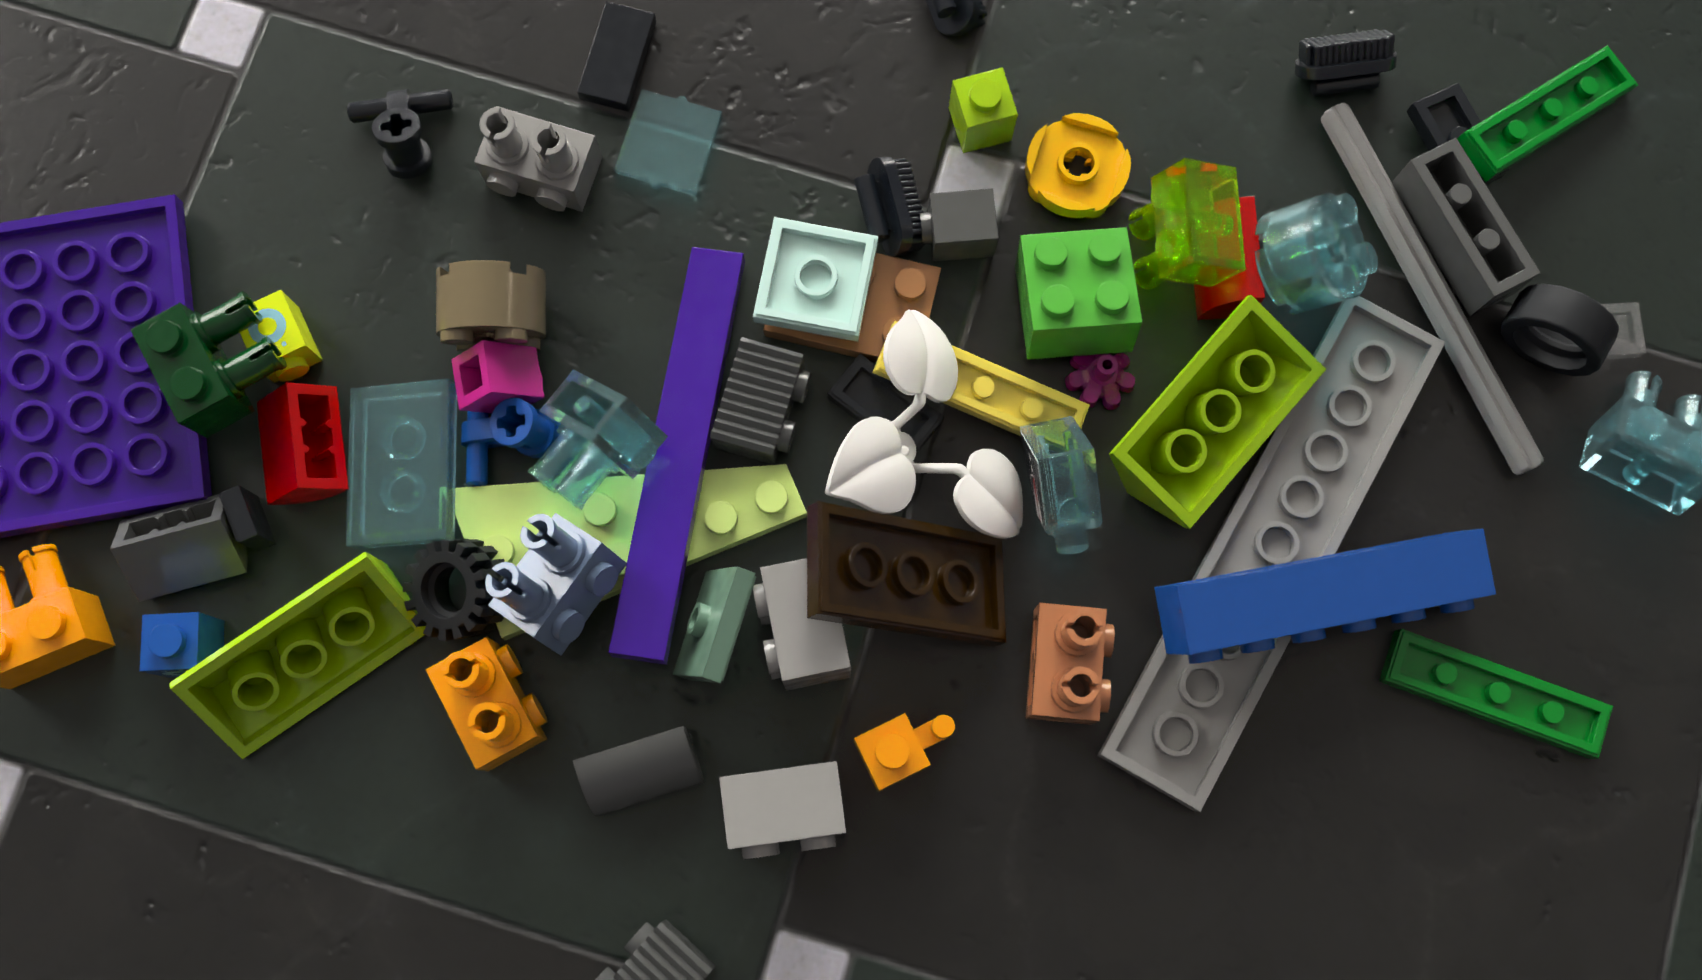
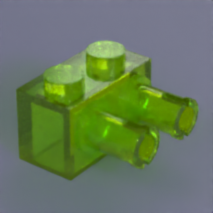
(1194, 223)

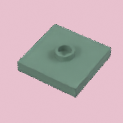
(715, 624)

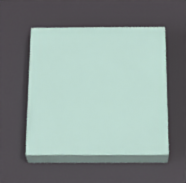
(815, 279)

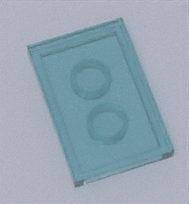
(402, 464)

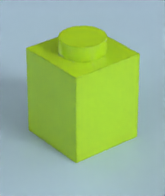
(982, 110)

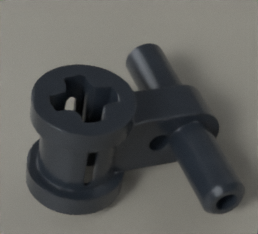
(399, 127)

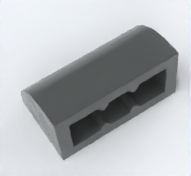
(178, 548)
(639, 771)

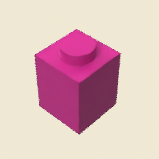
(495, 373)

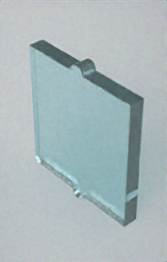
(668, 142)

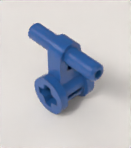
(512, 425)

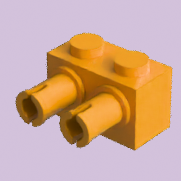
(51, 629)
(488, 703)

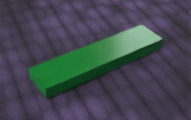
(1546, 113)
(1496, 694)

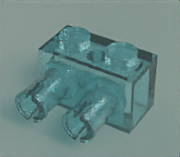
(596, 436)
(1649, 449)

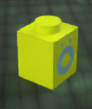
(289, 332)

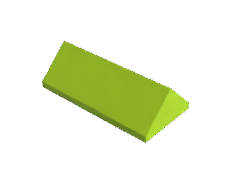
(1215, 414)
(301, 655)

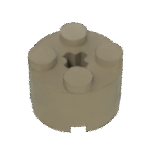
(490, 304)

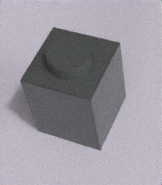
(960, 225)

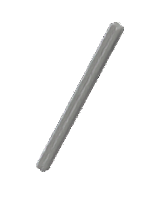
(1432, 290)

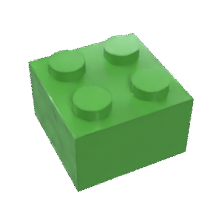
(1077, 293)

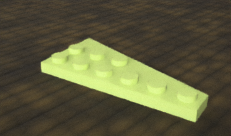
(730, 511)

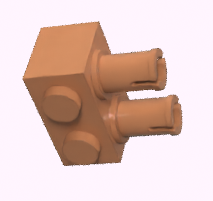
(1068, 664)

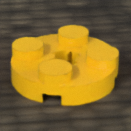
(1071, 194)

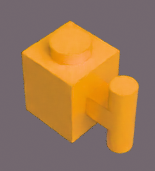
(897, 749)

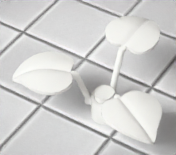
(877, 459)

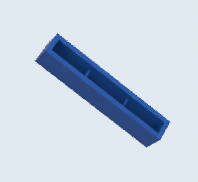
(1324, 592)

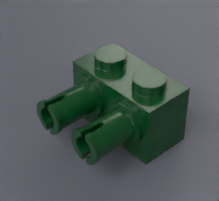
(192, 368)

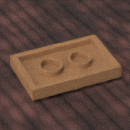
(893, 289)

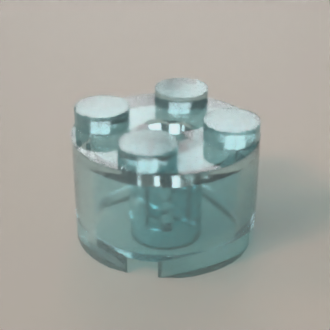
(1314, 253)

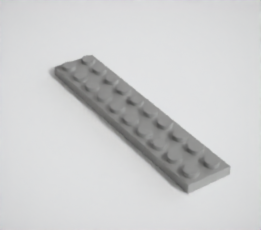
(1290, 509)

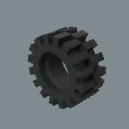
(432, 595)

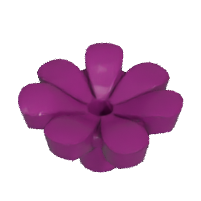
(1101, 378)

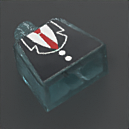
(1063, 481)

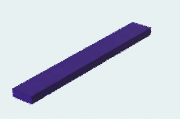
(676, 473)

